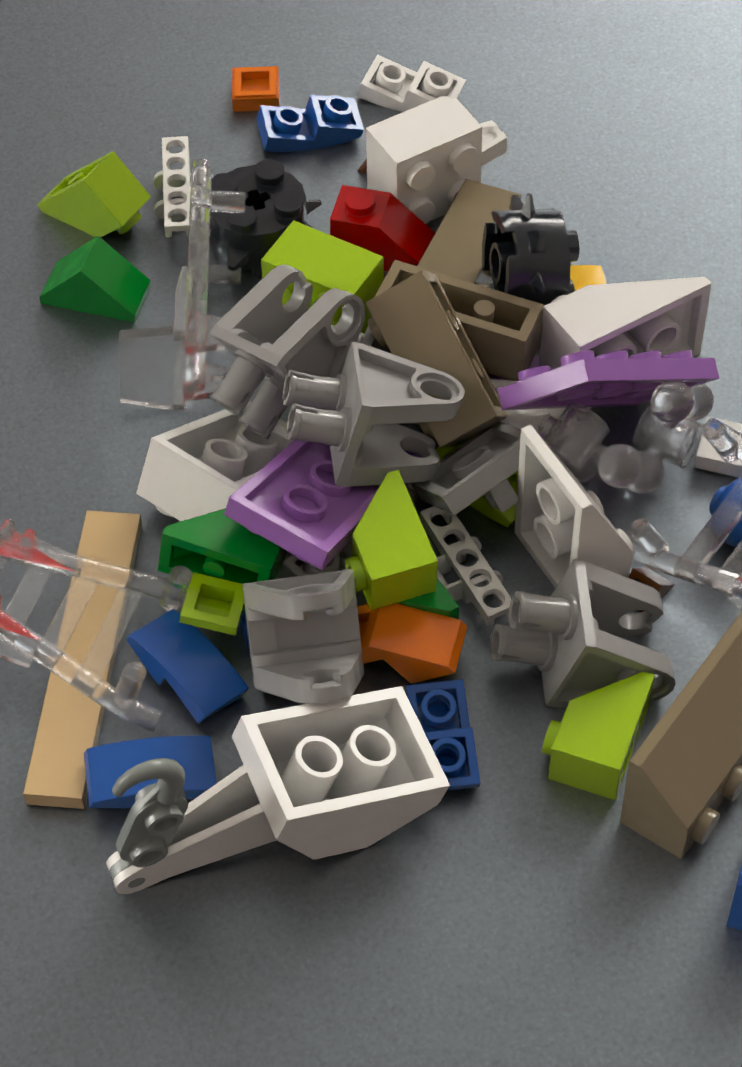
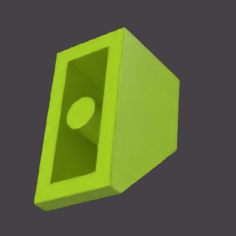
(97, 198)
(391, 548)
(599, 736)

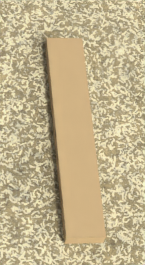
(68, 717)

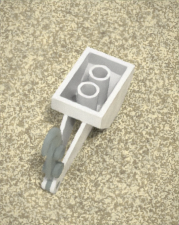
(310, 778)

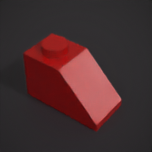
(379, 225)

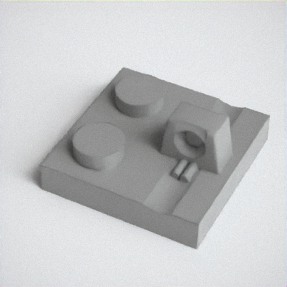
(476, 470)

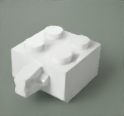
(429, 154)

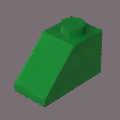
(219, 549)

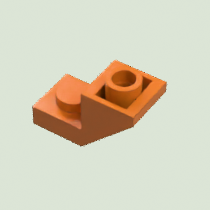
(411, 640)

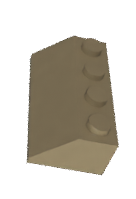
(691, 755)

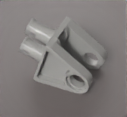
(279, 339)
(361, 414)
(579, 633)
(305, 636)

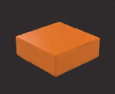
(255, 87)

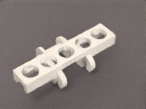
(179, 185)
(452, 555)

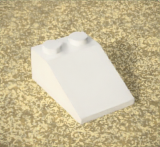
(626, 317)
(204, 463)
(561, 518)

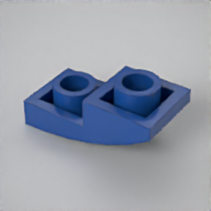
(322, 124)
(189, 664)
(445, 721)
(110, 761)

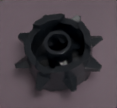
(271, 205)
(529, 251)

